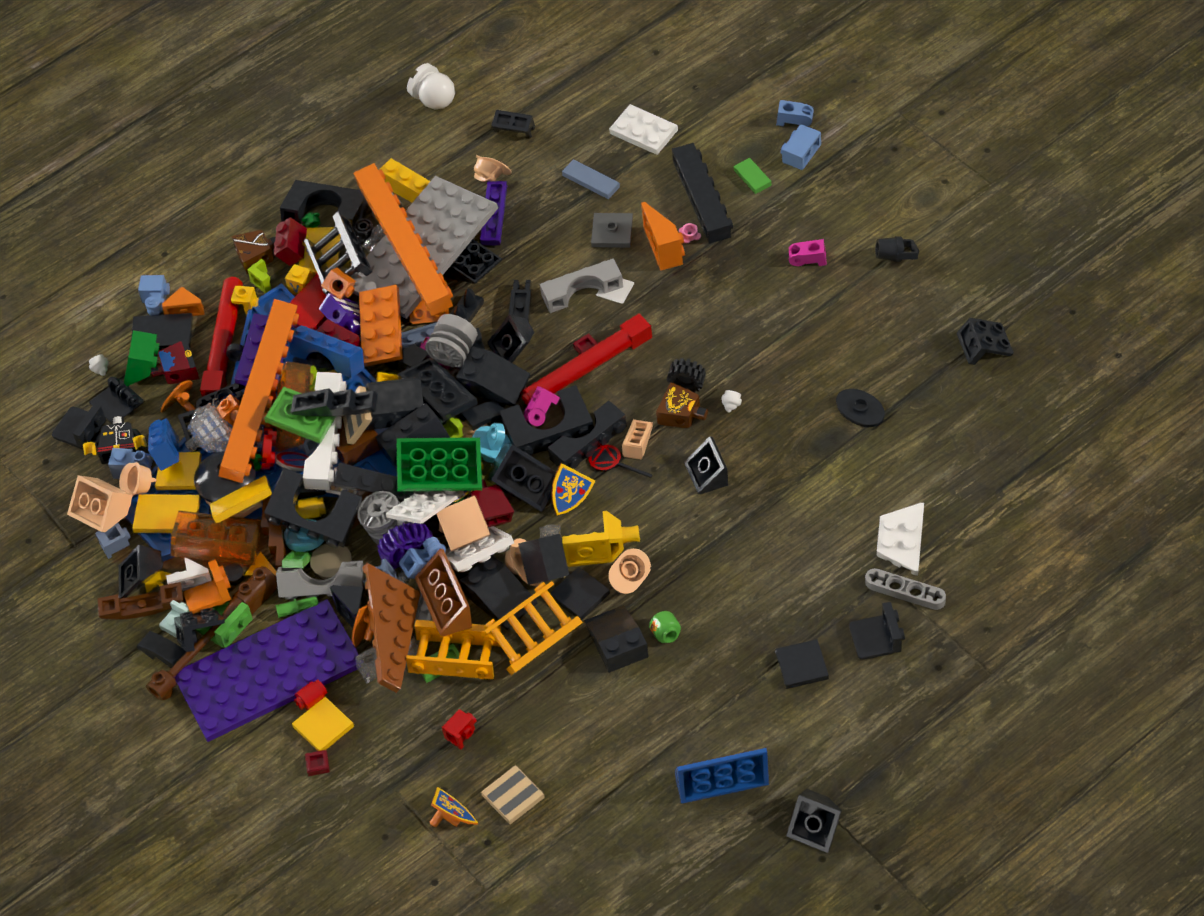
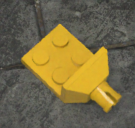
(599, 547)

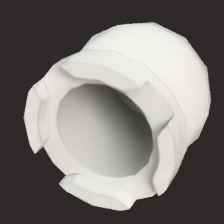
(431, 87)

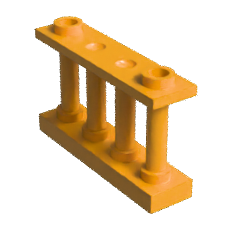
(533, 648)
(461, 667)

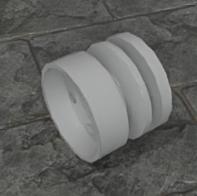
(451, 340)
(373, 514)

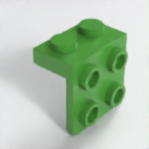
(233, 625)

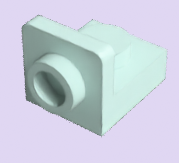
(168, 622)

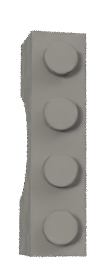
(601, 276)
(295, 583)

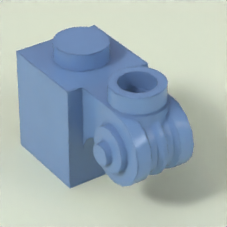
(153, 292)
(121, 457)
(416, 559)

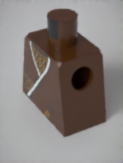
(253, 247)

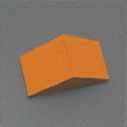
(183, 302)

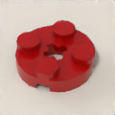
(267, 455)

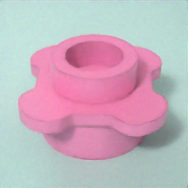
(690, 228)

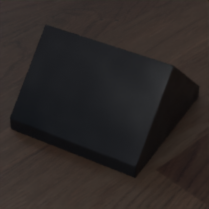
(707, 467)
(543, 559)
(348, 601)

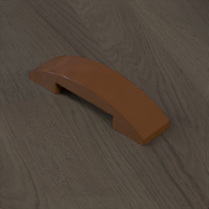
(141, 605)

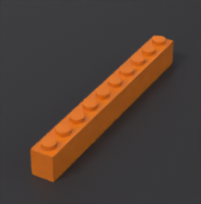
(403, 240)
(257, 392)

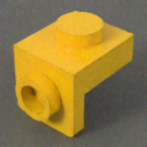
(245, 296)

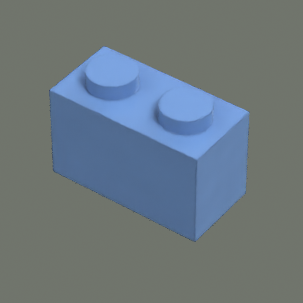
(801, 147)

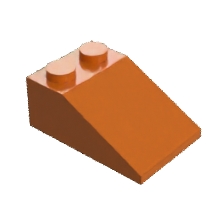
(663, 238)

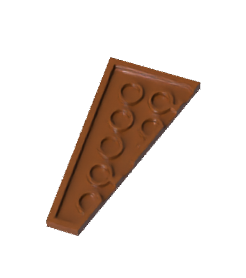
(392, 618)

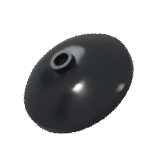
(213, 487)

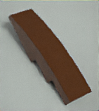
(276, 536)

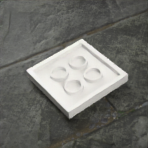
(479, 551)

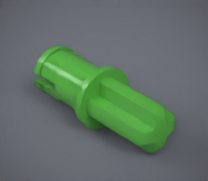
(295, 606)

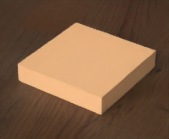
(463, 523)

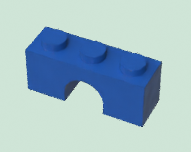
(162, 444)

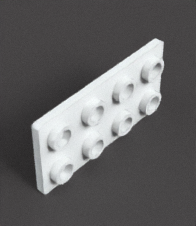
(422, 506)

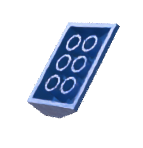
(722, 775)

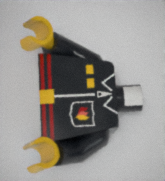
(115, 436)

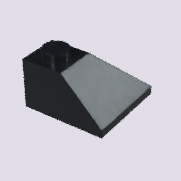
(511, 337)
(138, 569)
(814, 820)

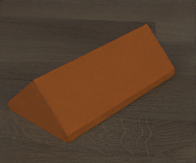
(444, 595)

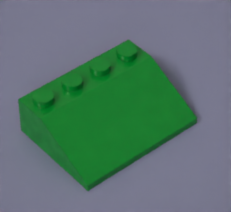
(438, 464)

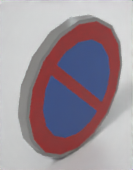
(291, 460)

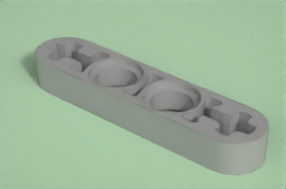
(904, 591)

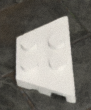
(901, 537)

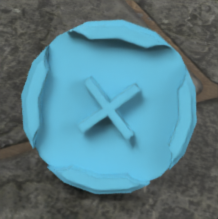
(491, 440)

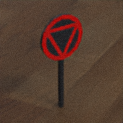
(608, 457)

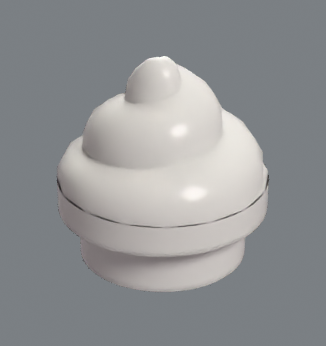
(99, 364)
(731, 400)

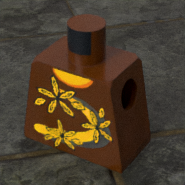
(680, 407)

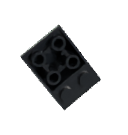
(473, 263)

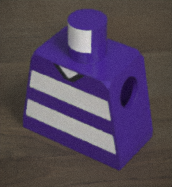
(347, 314)

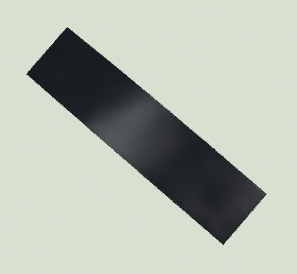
(339, 403)

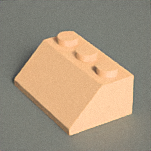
(98, 503)

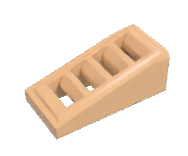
(636, 440)

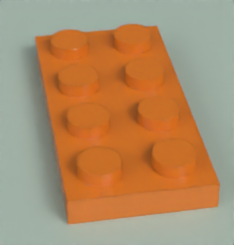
(380, 325)

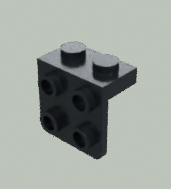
(79, 426)
(877, 634)

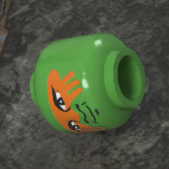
(665, 627)

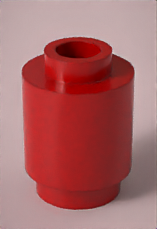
(310, 695)

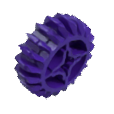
(400, 539)

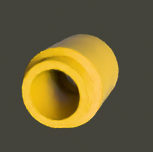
(310, 507)

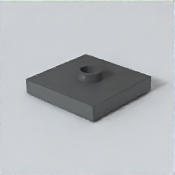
(612, 230)

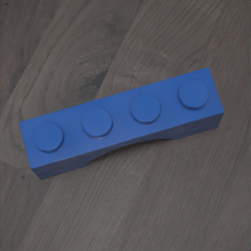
(343, 355)

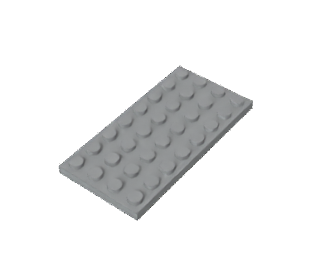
(446, 221)

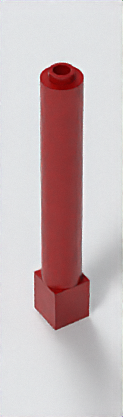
(631, 334)
(215, 376)

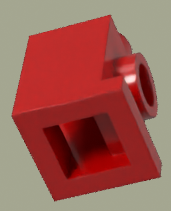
(459, 728)

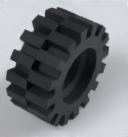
(686, 374)

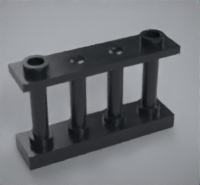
(353, 251)

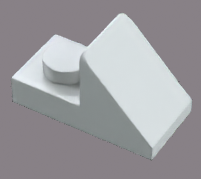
(194, 576)

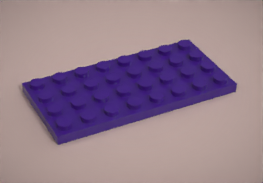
(266, 670)

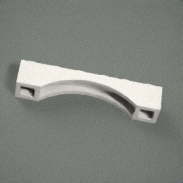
(319, 465)

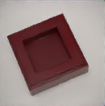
(584, 343)
(317, 763)

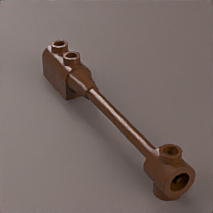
(252, 592)

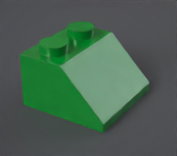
(141, 357)

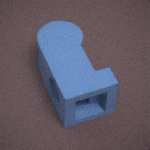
(794, 113)

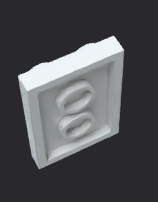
(643, 129)

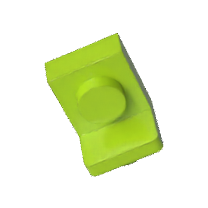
(259, 276)

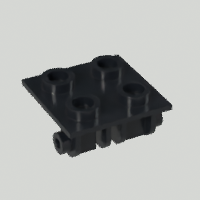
(117, 399)

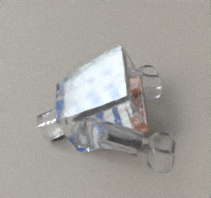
(208, 429)

